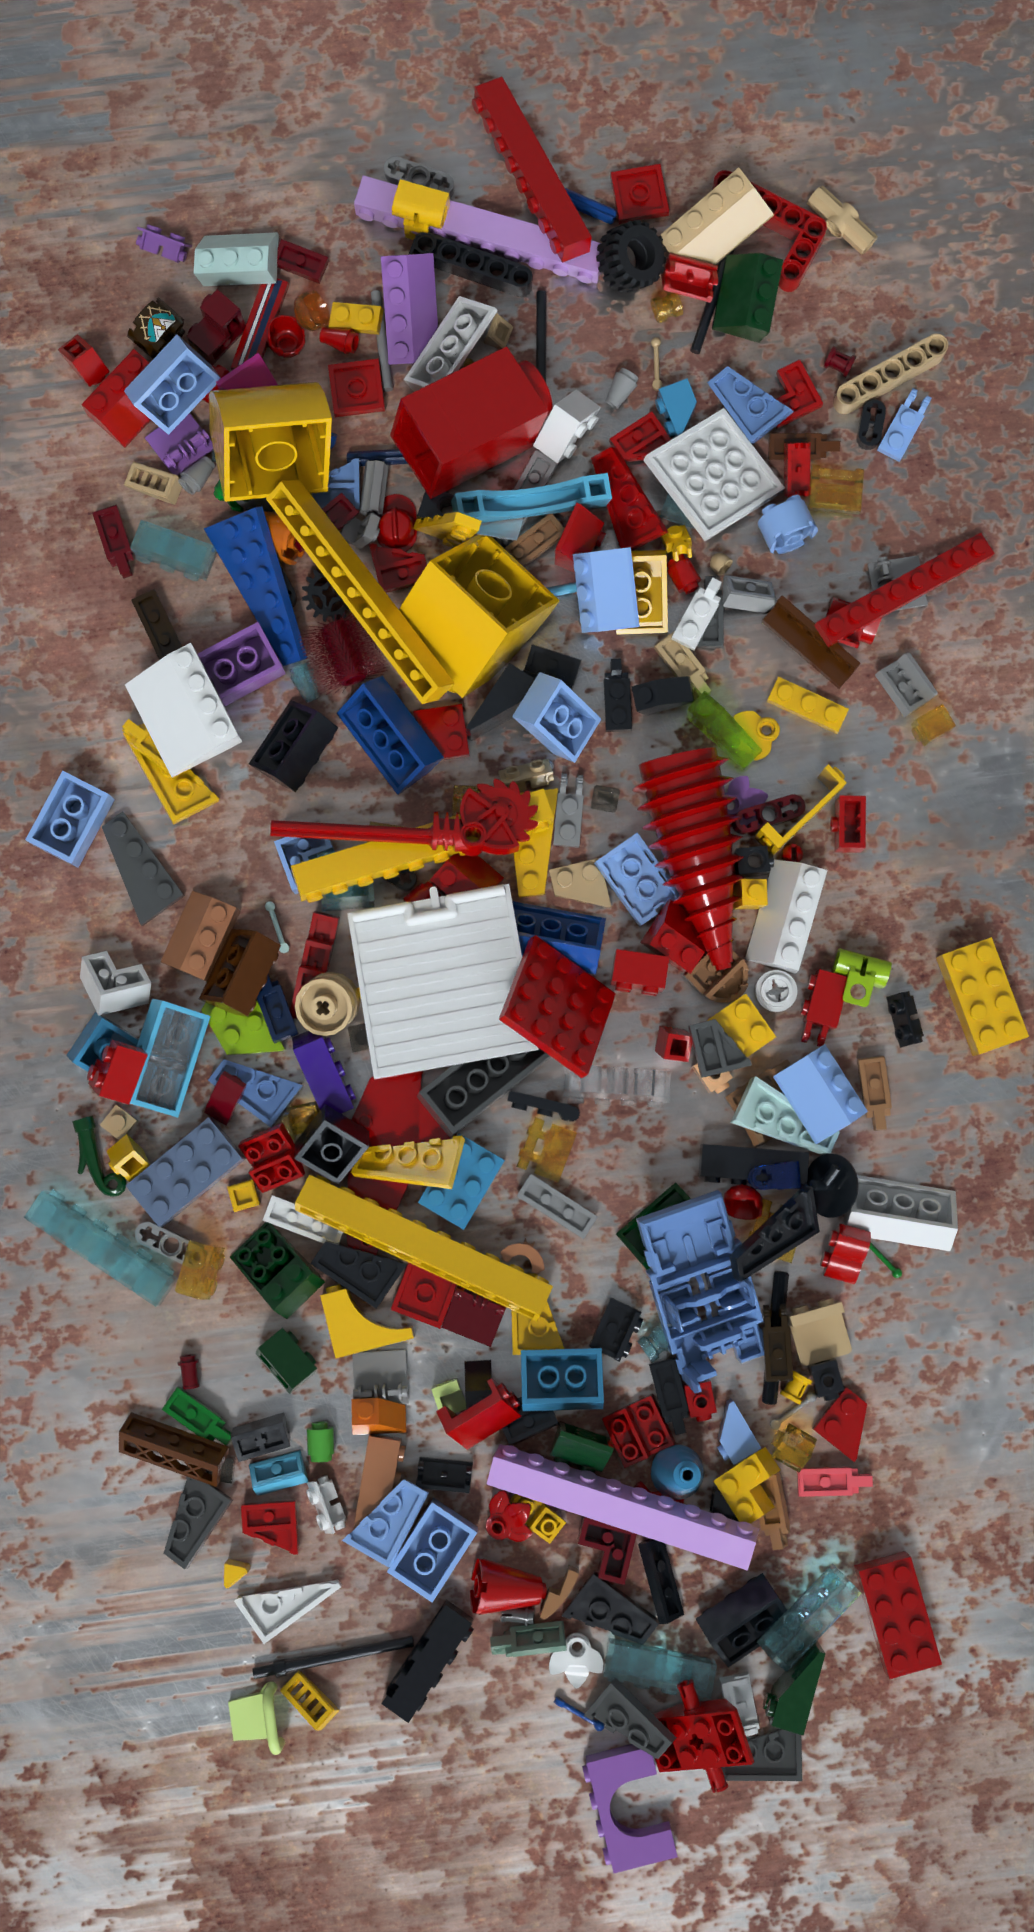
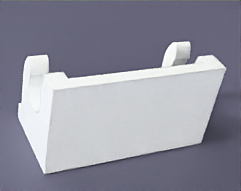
(739, 1693)

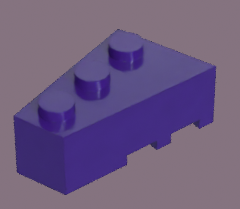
(323, 1072)

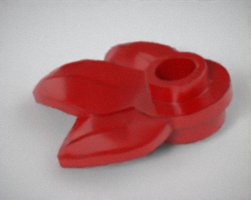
(510, 1516)

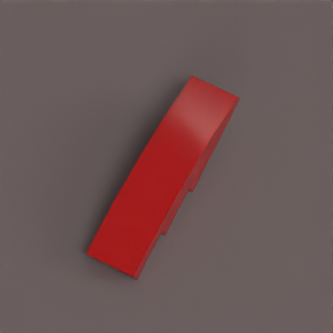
(317, 951)

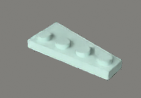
(771, 1114)

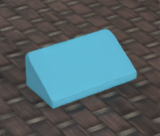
(278, 1473)

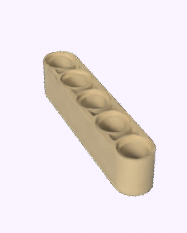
(899, 365)

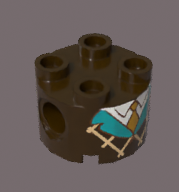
(156, 327)

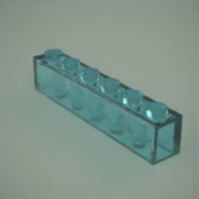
(100, 1247)

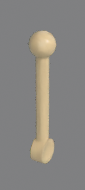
(657, 383)

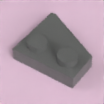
(715, 1049)

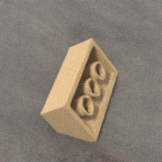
(718, 221)

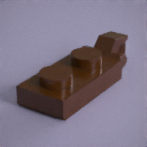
(818, 447)

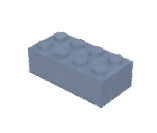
(185, 1172)

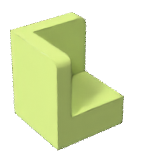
(449, 1395)

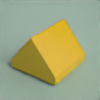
(234, 1571)

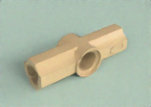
(842, 220)

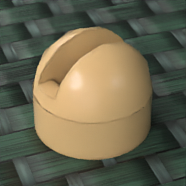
(720, 563)

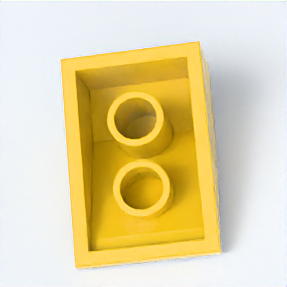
(651, 592)

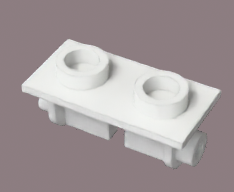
(328, 1514)

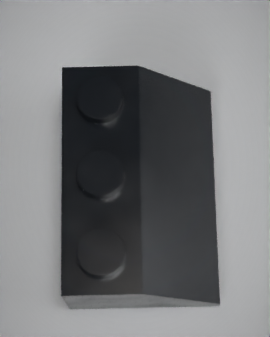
(293, 745)
(741, 1619)

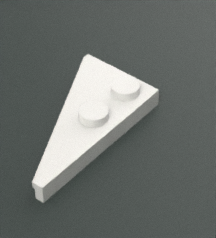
(277, 1609)

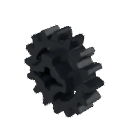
(317, 591)

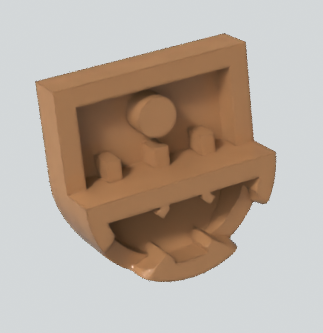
(720, 985)

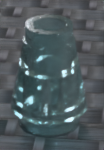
(304, 682)

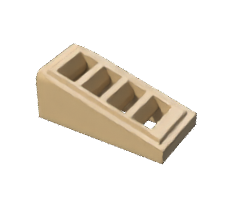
(168, 490)

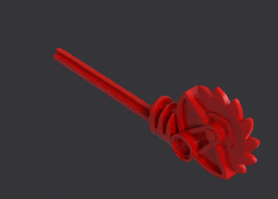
(492, 815)

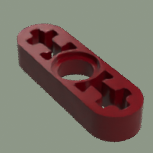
(783, 802)

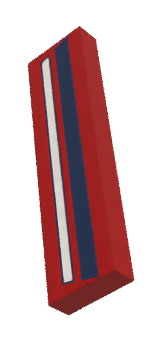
(265, 308)

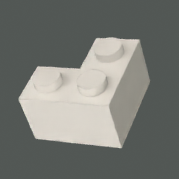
(565, 424)
(112, 988)

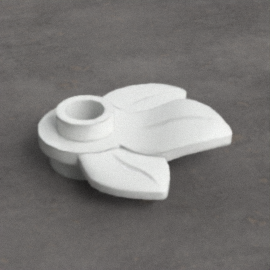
(576, 1662)

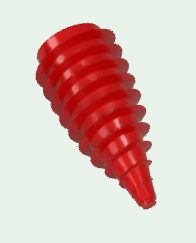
(695, 838)

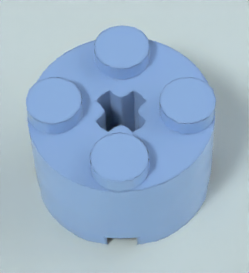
(787, 525)

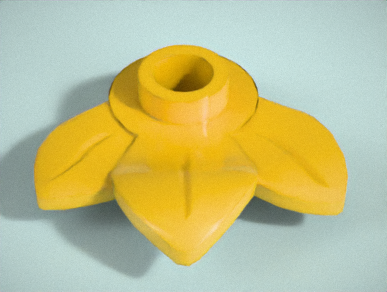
(753, 725)

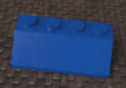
(389, 734)
(568, 932)

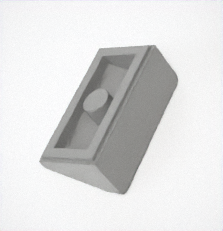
(748, 594)

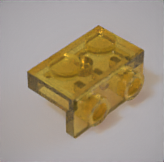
(200, 1270)

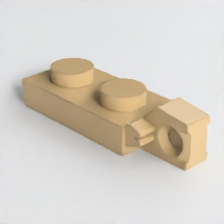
(683, 663)

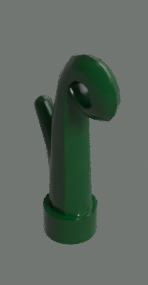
(90, 1155)

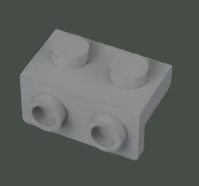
(906, 684)

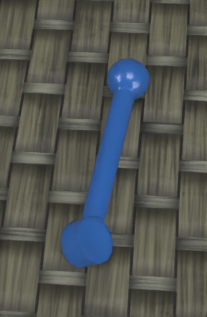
(599, 1726)

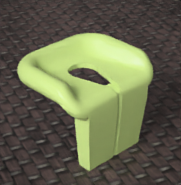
(254, 1718)

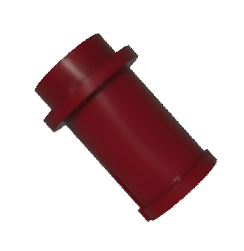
(189, 1371)

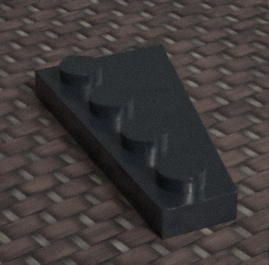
(781, 1233)

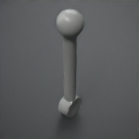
(776, 1423)

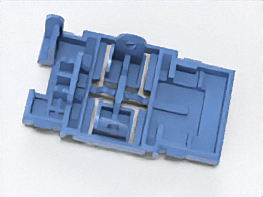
(686, 1243)

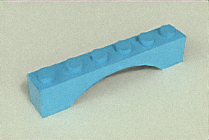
(492, 506)

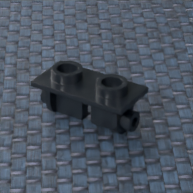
(906, 1030)

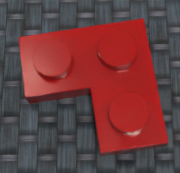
(800, 392)

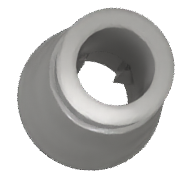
(621, 387)
(195, 476)

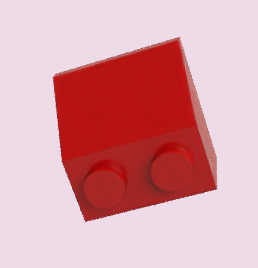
(580, 535)
(464, 874)
(675, 938)

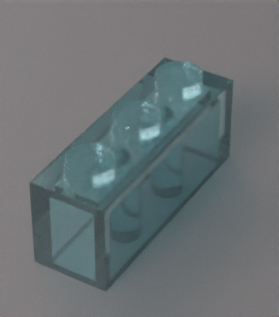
(173, 551)

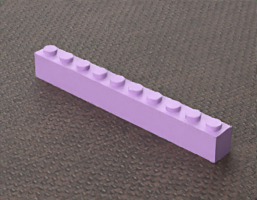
(482, 230)
(623, 1506)

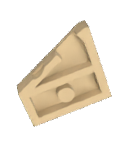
(580, 883)

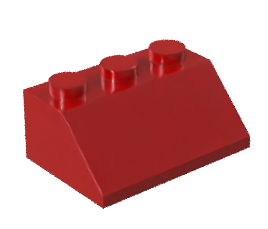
(111, 406)

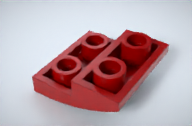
(271, 1158)
(638, 1430)

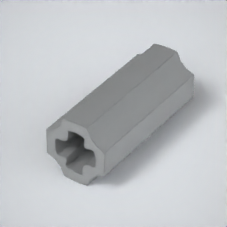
(374, 488)

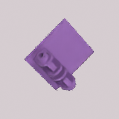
(182, 446)

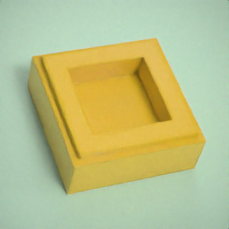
(243, 1195)

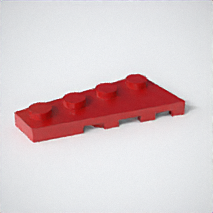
(629, 508)

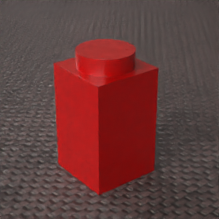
(471, 420)

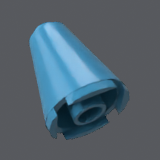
(668, 1471)

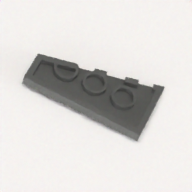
(143, 874)

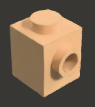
(714, 1082)

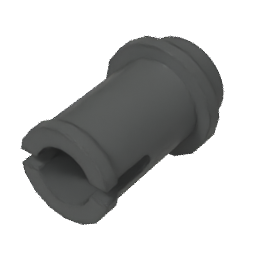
(519, 1615)

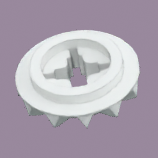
(782, 980)

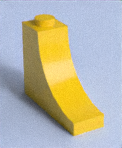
(351, 1329)

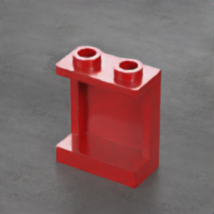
(482, 1418)

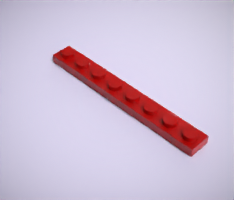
(904, 589)

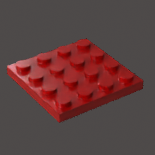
(557, 1006)

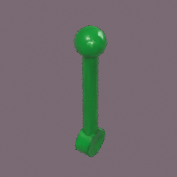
(896, 1272)

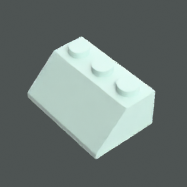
(237, 259)

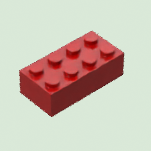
(897, 1615)

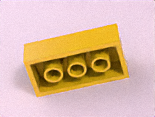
(982, 996)

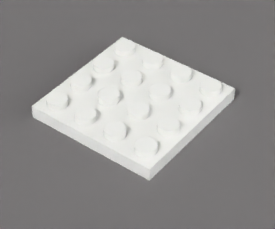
(714, 474)

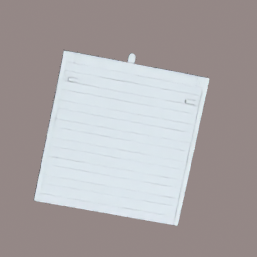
(437, 979)

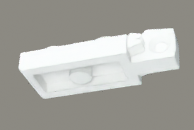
(698, 616)

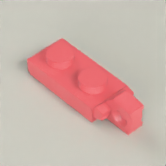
(831, 1481)

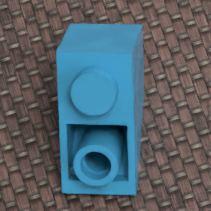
(677, 405)

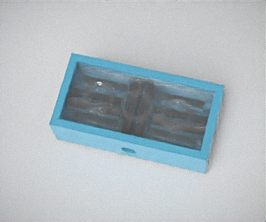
(172, 1042)

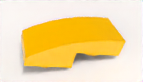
(542, 1518)

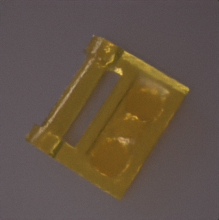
(835, 497)

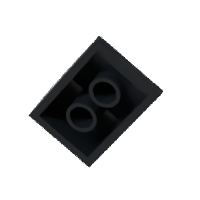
(500, 702)

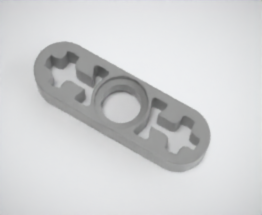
(414, 168)
(150, 1243)

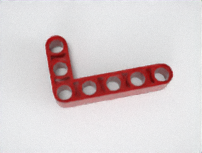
(796, 232)

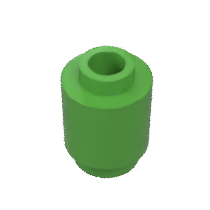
(320, 1441)

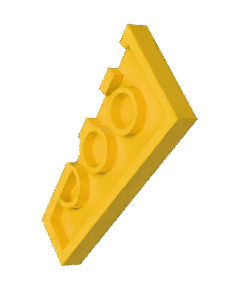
(451, 527)
(179, 795)
(533, 856)
(413, 1163)

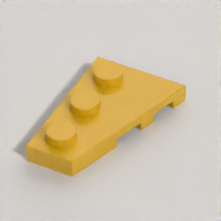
(535, 1335)

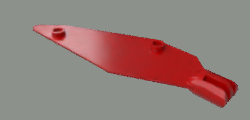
(392, 1117)

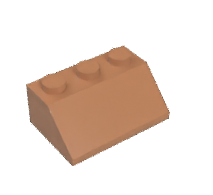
(200, 935)

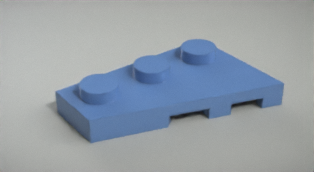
(748, 405)
(264, 1094)

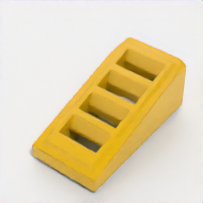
(316, 1693)

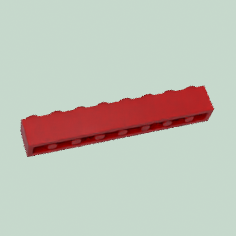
(532, 170)

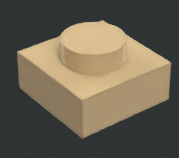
(118, 1122)

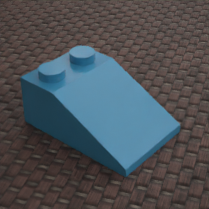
(95, 1038)

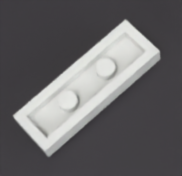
(283, 1214)

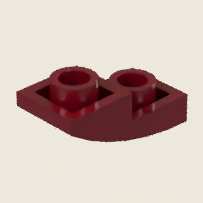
(225, 1097)

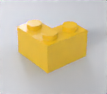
(743, 1489)

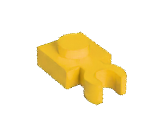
(677, 541)

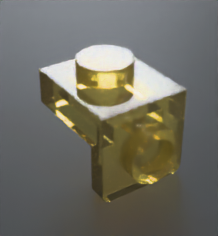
(299, 1117)

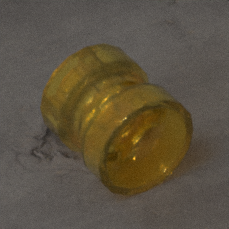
(666, 307)

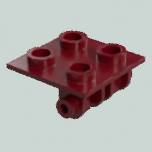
(473, 1316)

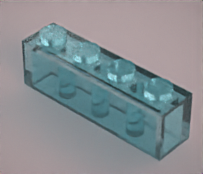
(809, 1617)
(658, 1667)

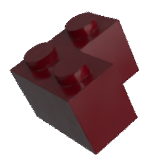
(218, 329)
(615, 1546)

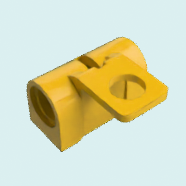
(420, 207)

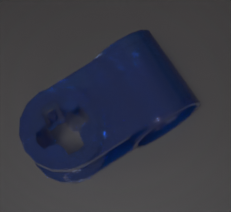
(779, 1176)

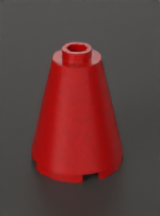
(503, 1588)

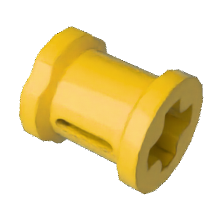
(796, 1388)

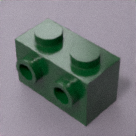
(286, 1360)

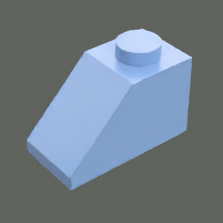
(735, 1435)

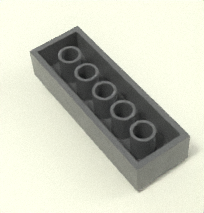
(474, 1086)

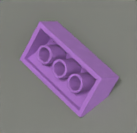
(409, 305)

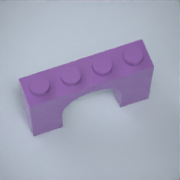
(626, 1846)

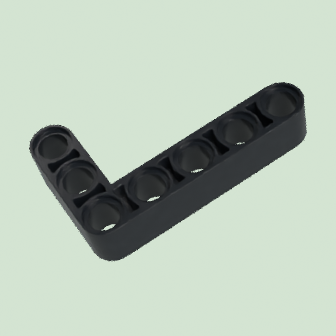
(482, 273)

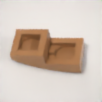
(555, 1597)

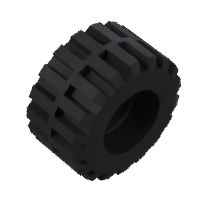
(647, 252)

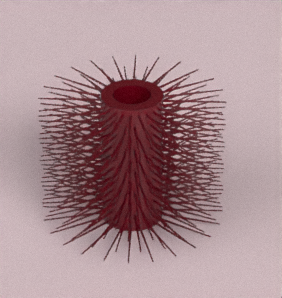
(345, 653)

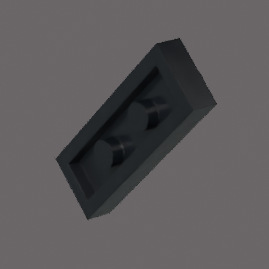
(661, 1580)

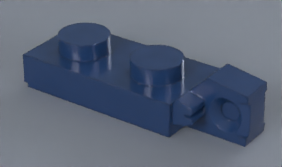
(276, 1011)

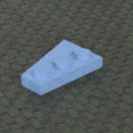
(388, 1525)

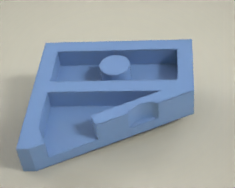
(342, 480)

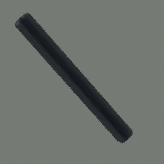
(779, 1296)

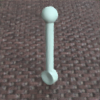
(270, 906)

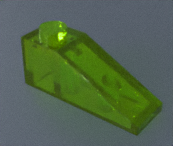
(722, 730)

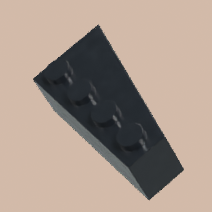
(427, 1660)

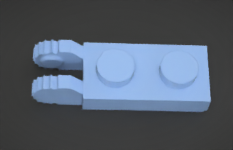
(903, 428)

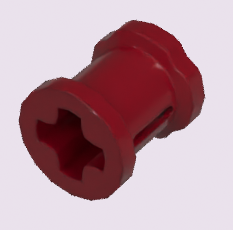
(839, 361)

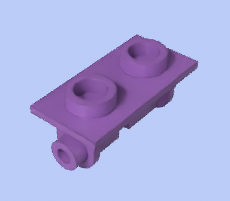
(153, 239)

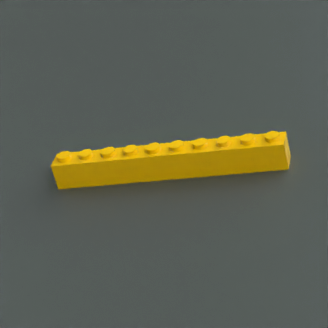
(360, 591)
(383, 859)
(423, 1247)

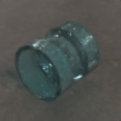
(659, 1339)

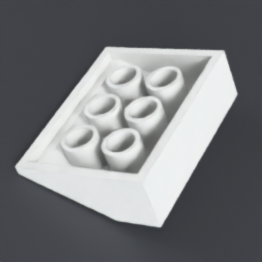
(182, 710)

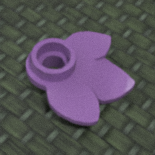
(746, 797)

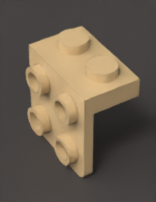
(819, 1331)

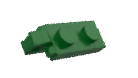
(196, 1416)

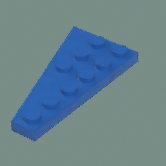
(253, 564)

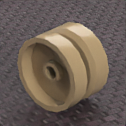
(312, 1006)

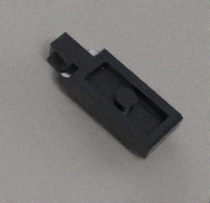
(617, 699)
(670, 1393)

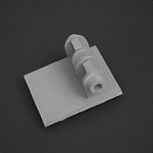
(887, 570)
(381, 1375)

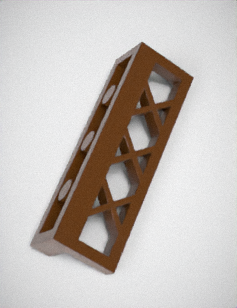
(802, 636)
(172, 1445)

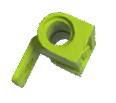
(861, 970)

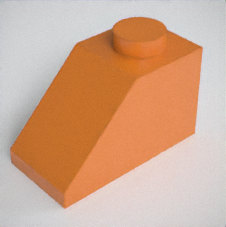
(377, 1416)

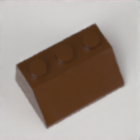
(240, 971)

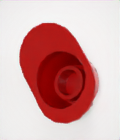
(397, 523)

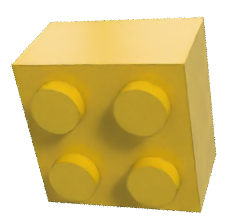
(745, 1025)

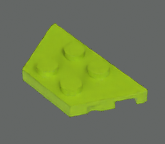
(241, 1033)

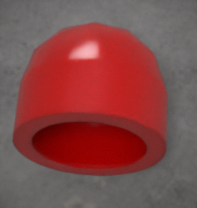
(787, 853)

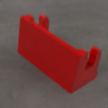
(689, 277)
(797, 468)

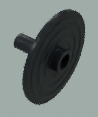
(833, 1185)

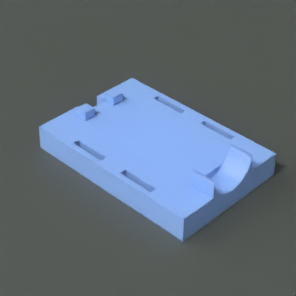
(636, 878)

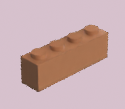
(379, 1472)

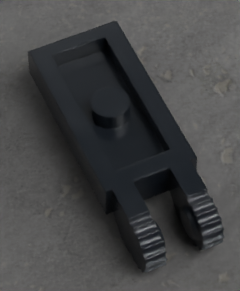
(544, 1106)

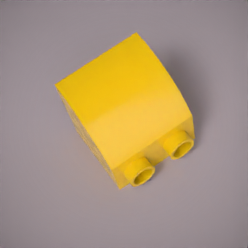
(270, 438)
(476, 610)

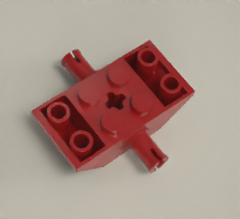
(706, 1735)

